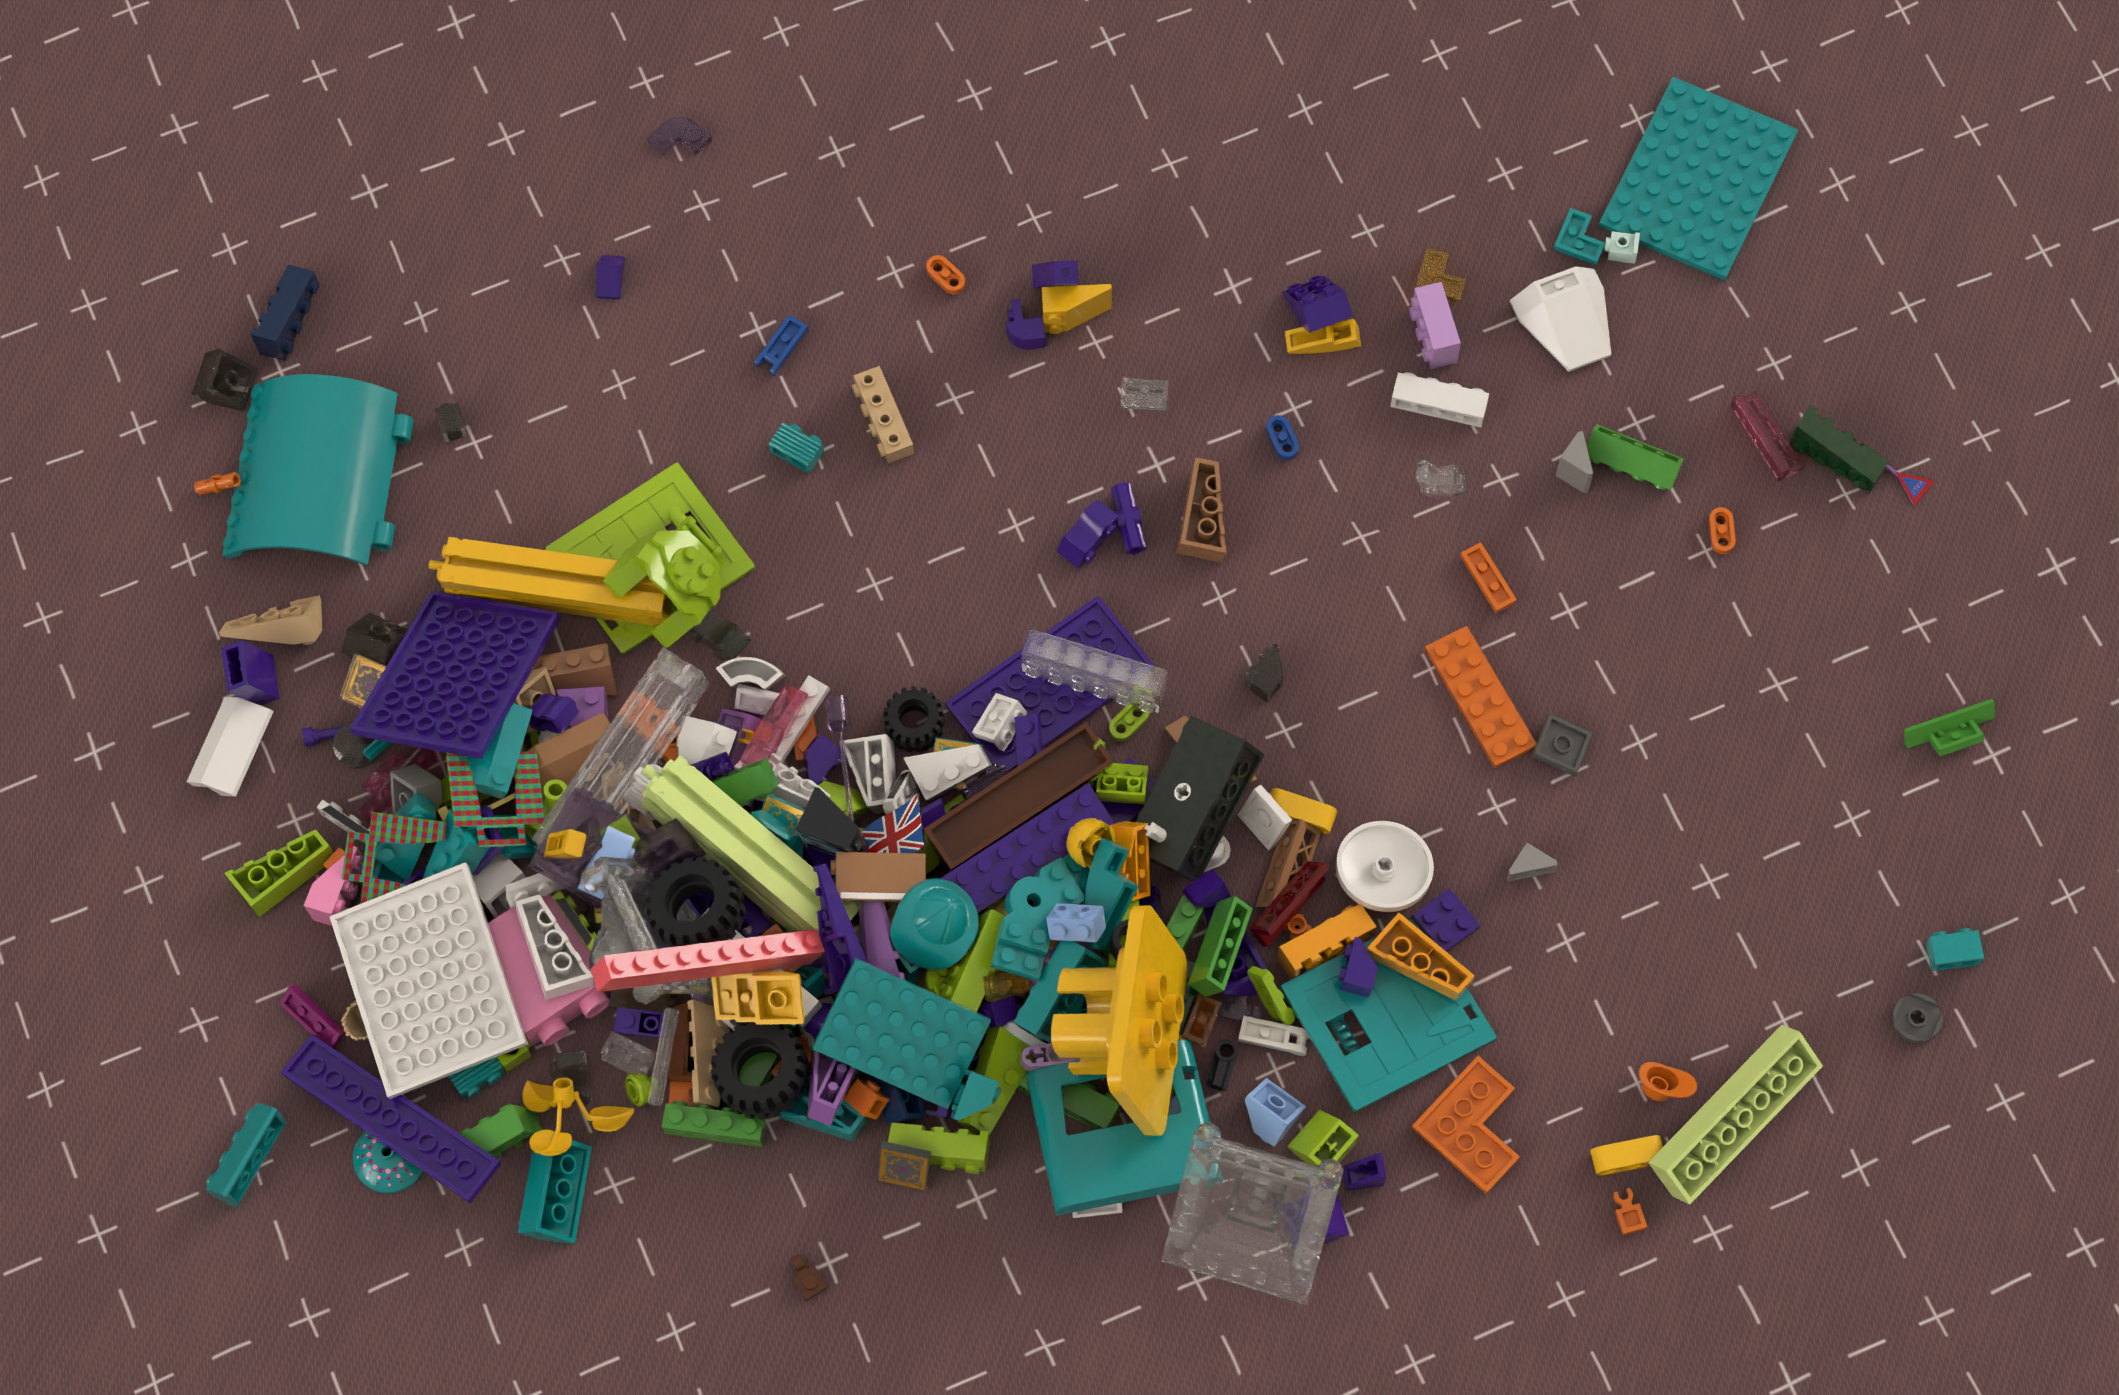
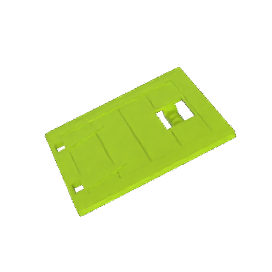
(642, 512)

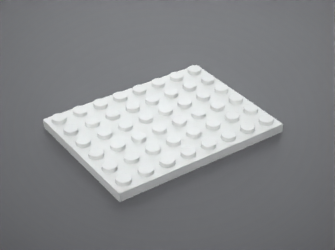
(428, 980)

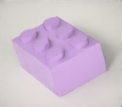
(1435, 325)

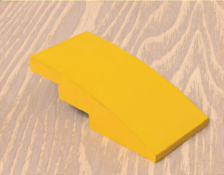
(759, 997)

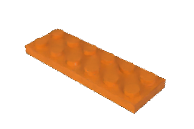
(1480, 697)

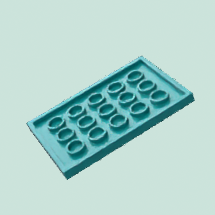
(901, 1033)

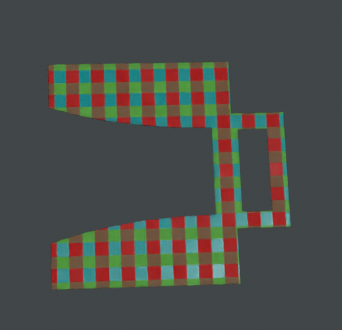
(467, 807)
(388, 829)

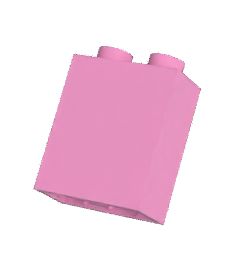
(542, 1018)

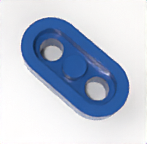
(1282, 439)

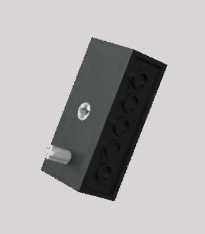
(1197, 797)

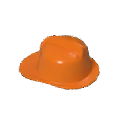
(1665, 1082)

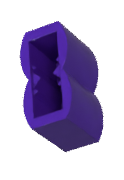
(552, 713)

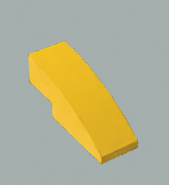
(1331, 338)

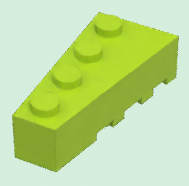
(968, 974)

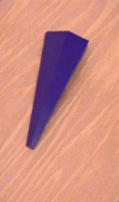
(835, 932)

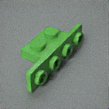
(1952, 730)

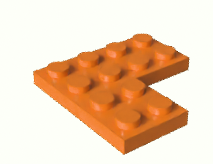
(1457, 1125)

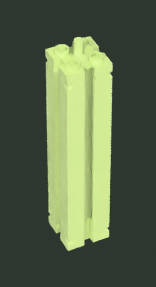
(731, 836)

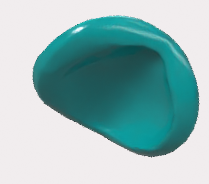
(934, 924)

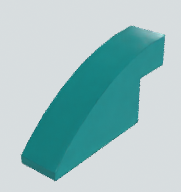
(1109, 888)

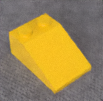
(1073, 305)

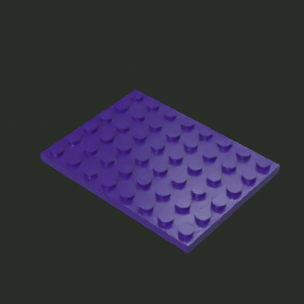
(455, 674)

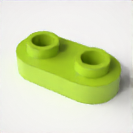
(1128, 721)

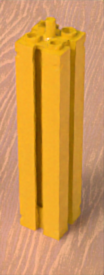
(545, 581)

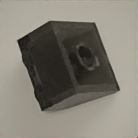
(224, 380)
(373, 639)

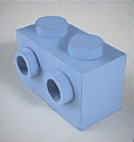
(1076, 922)

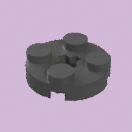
(1904, 1025)

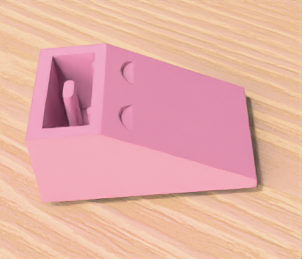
(331, 893)

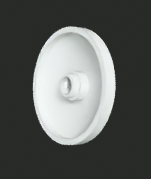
(1384, 866)

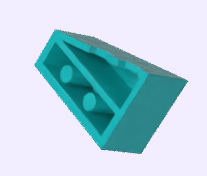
(846, 1124)

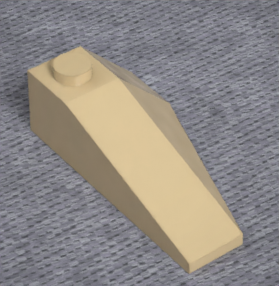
(289, 625)

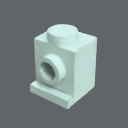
(1622, 247)

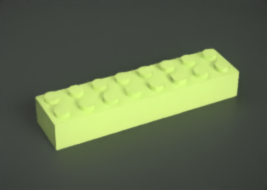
(1735, 1114)

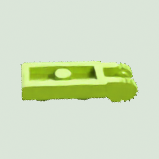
(1271, 995)

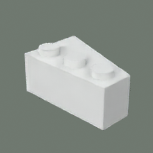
(874, 768)
(947, 769)

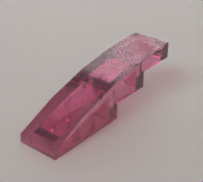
(775, 725)

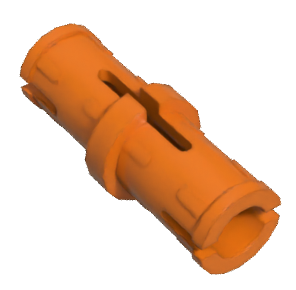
(217, 483)

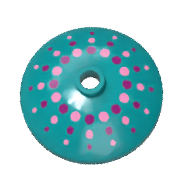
(381, 1172)

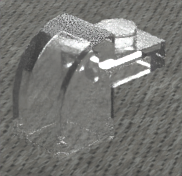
(1440, 481)

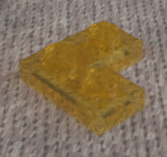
(1433, 272)
(1004, 985)

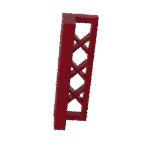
(1289, 902)

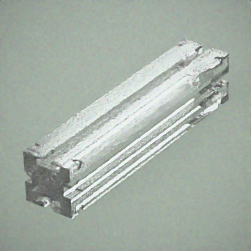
(637, 733)

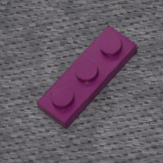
(311, 1016)

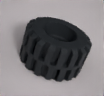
(913, 701)

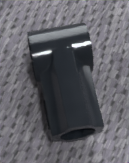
(1222, 1067)

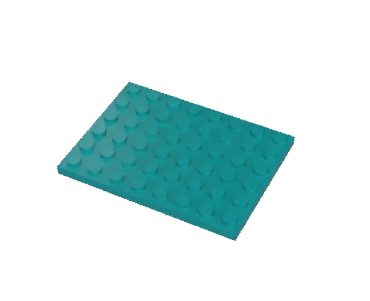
(1699, 178)

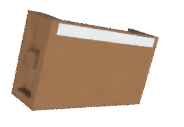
(877, 875)

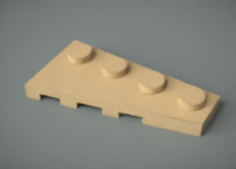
(706, 1035)

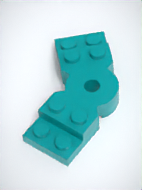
(1024, 932)

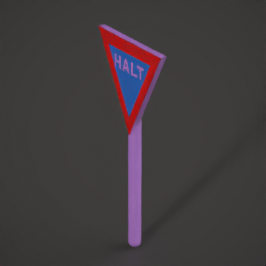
(1913, 486)

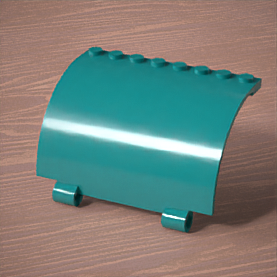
(316, 467)

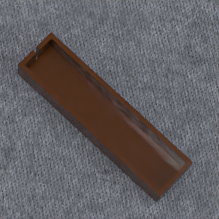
(1018, 797)

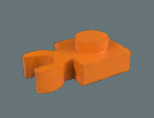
(1629, 1216)

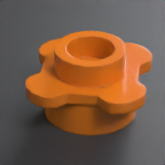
(1297, 920)

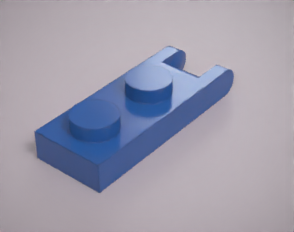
(782, 343)

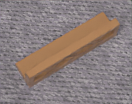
(1284, 860)

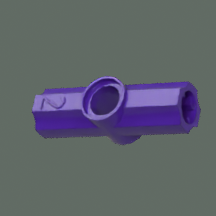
(1129, 518)

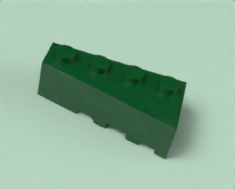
(1837, 450)

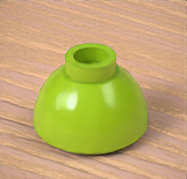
(638, 1088)

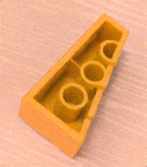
(1419, 958)

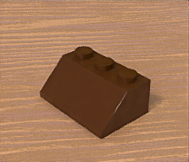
(681, 1060)

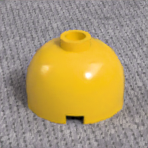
(1085, 838)

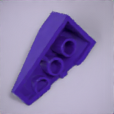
(1247, 956)

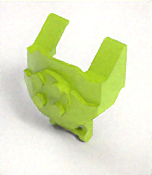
(680, 567)

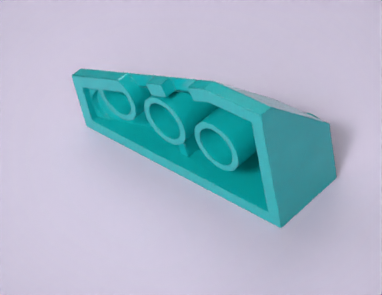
(497, 767)

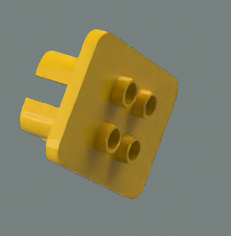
(1129, 1020)

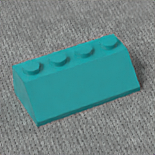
(1044, 1000)
(246, 1154)
(555, 1194)

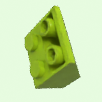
(1323, 1139)

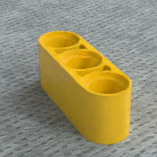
(1311, 811)
(1625, 1155)

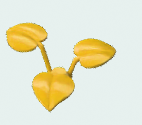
(542, 1097)

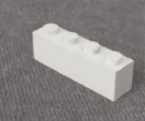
(1439, 399)

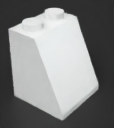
(492, 881)

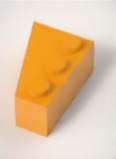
(1136, 864)

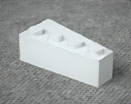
(553, 956)

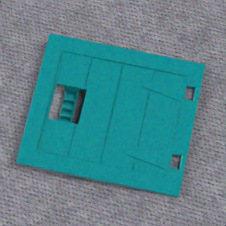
(1406, 1022)

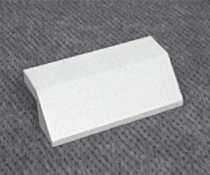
(230, 746)

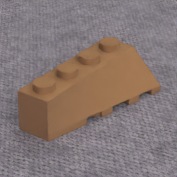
(580, 668)

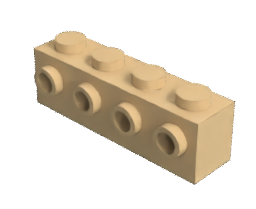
(883, 415)

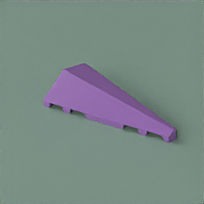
(876, 937)

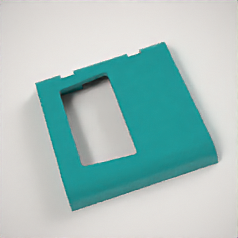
(1118, 1160)

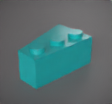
(457, 848)
(403, 857)

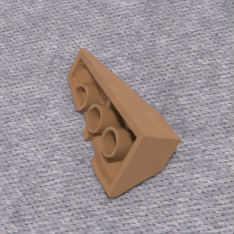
(566, 752)

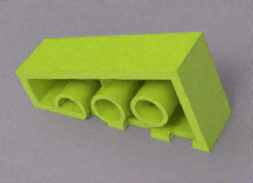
(280, 872)
(1001, 1062)
(946, 1148)

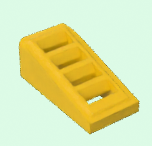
(565, 844)

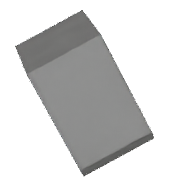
(1531, 863)

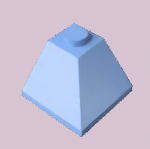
(1272, 1111)

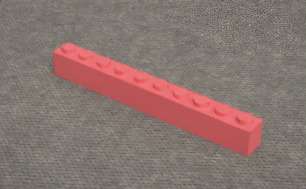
(706, 960)

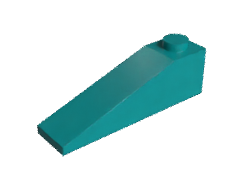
(974, 1094)

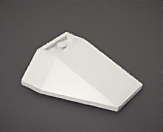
(1567, 316)

